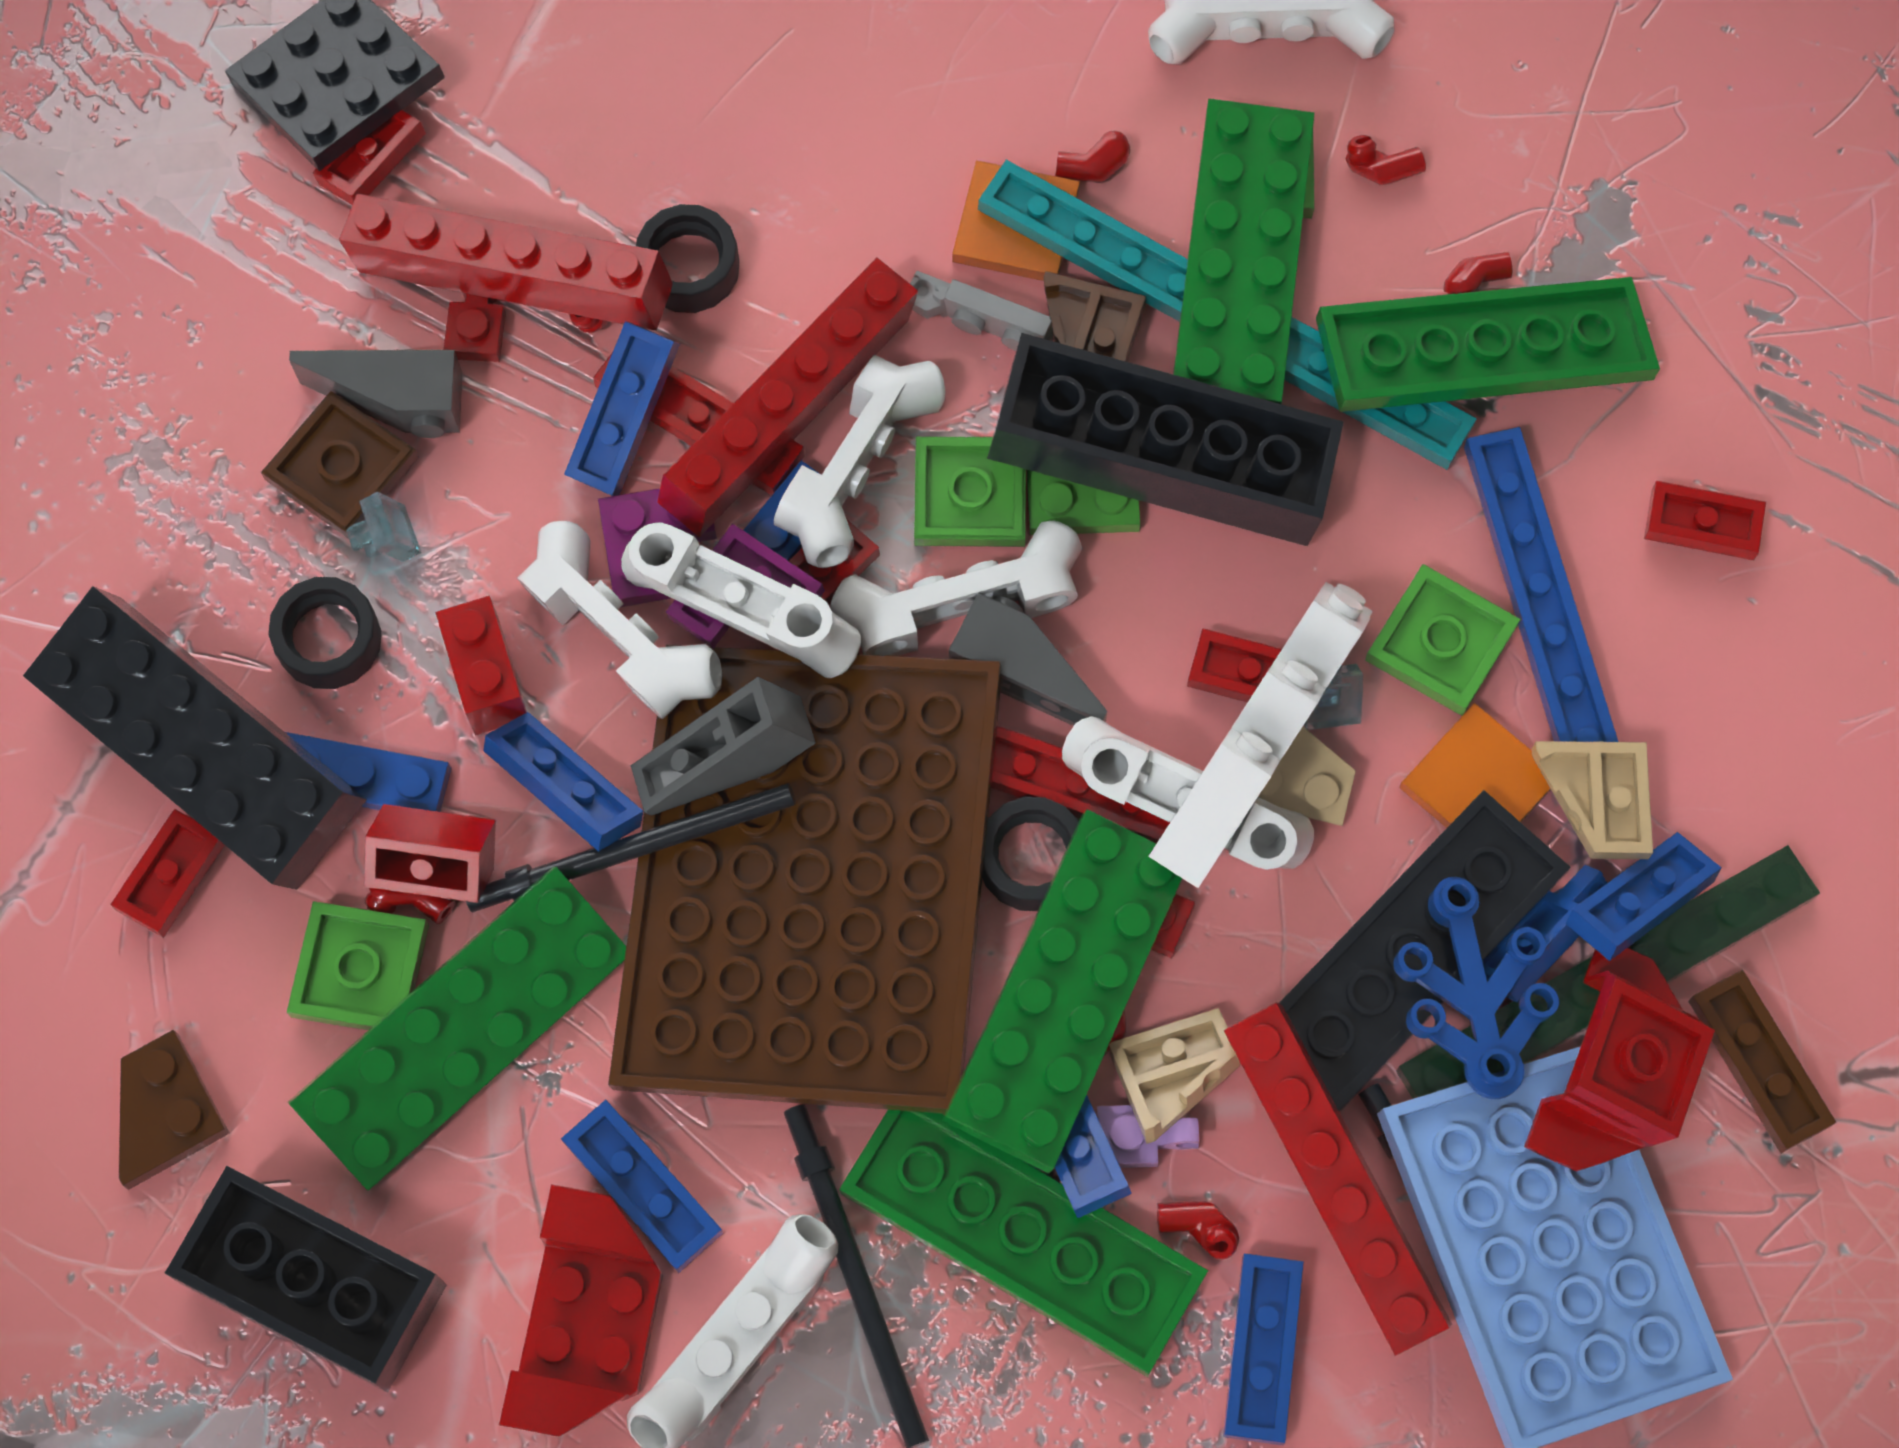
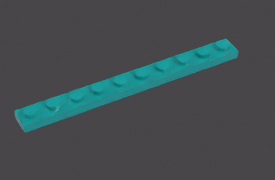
(1152, 270)

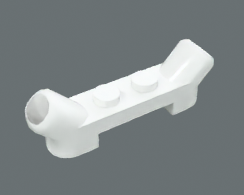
(1189, 23)
(815, 501)
(778, 615)
(891, 621)
(654, 674)
(1160, 783)
(735, 1336)

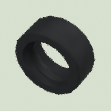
(702, 222)
(308, 596)
(999, 824)

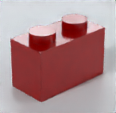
(481, 664)
(429, 853)

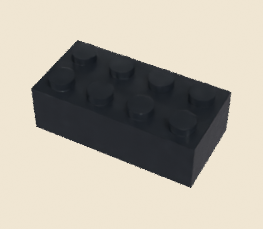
(306, 1278)

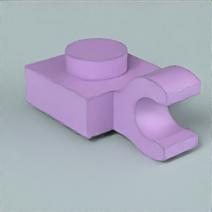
(1128, 1141)

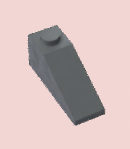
(399, 387)
(1029, 661)
(725, 747)

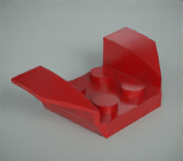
(1630, 1071)
(586, 1317)

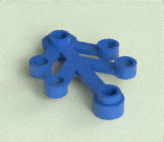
(1475, 995)

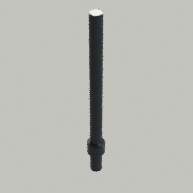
(639, 844)
(816, 1167)

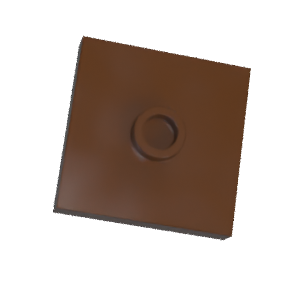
(338, 462)

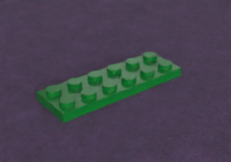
(1244, 248)
(1486, 344)
(1064, 994)
(459, 1028)
(1024, 1235)

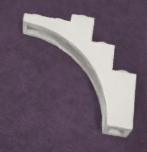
(1262, 733)

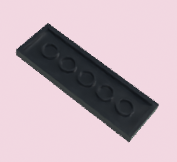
(1354, 1002)

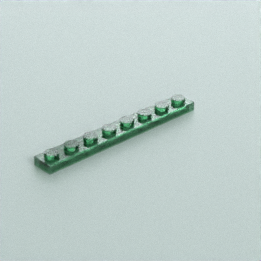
(1676, 945)

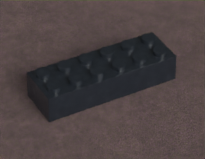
(1166, 440)
(194, 738)

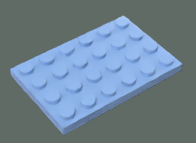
(1551, 1271)

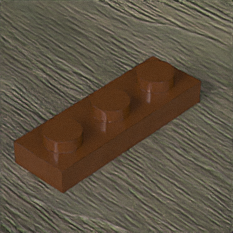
(1762, 1062)

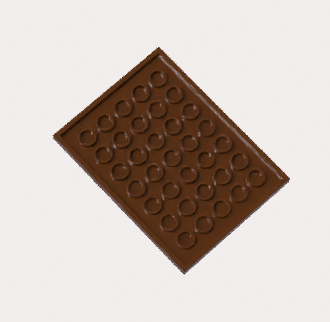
(834, 935)

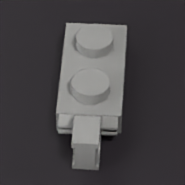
(978, 310)

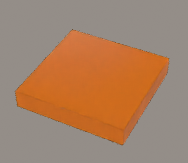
(994, 246)
(1475, 758)

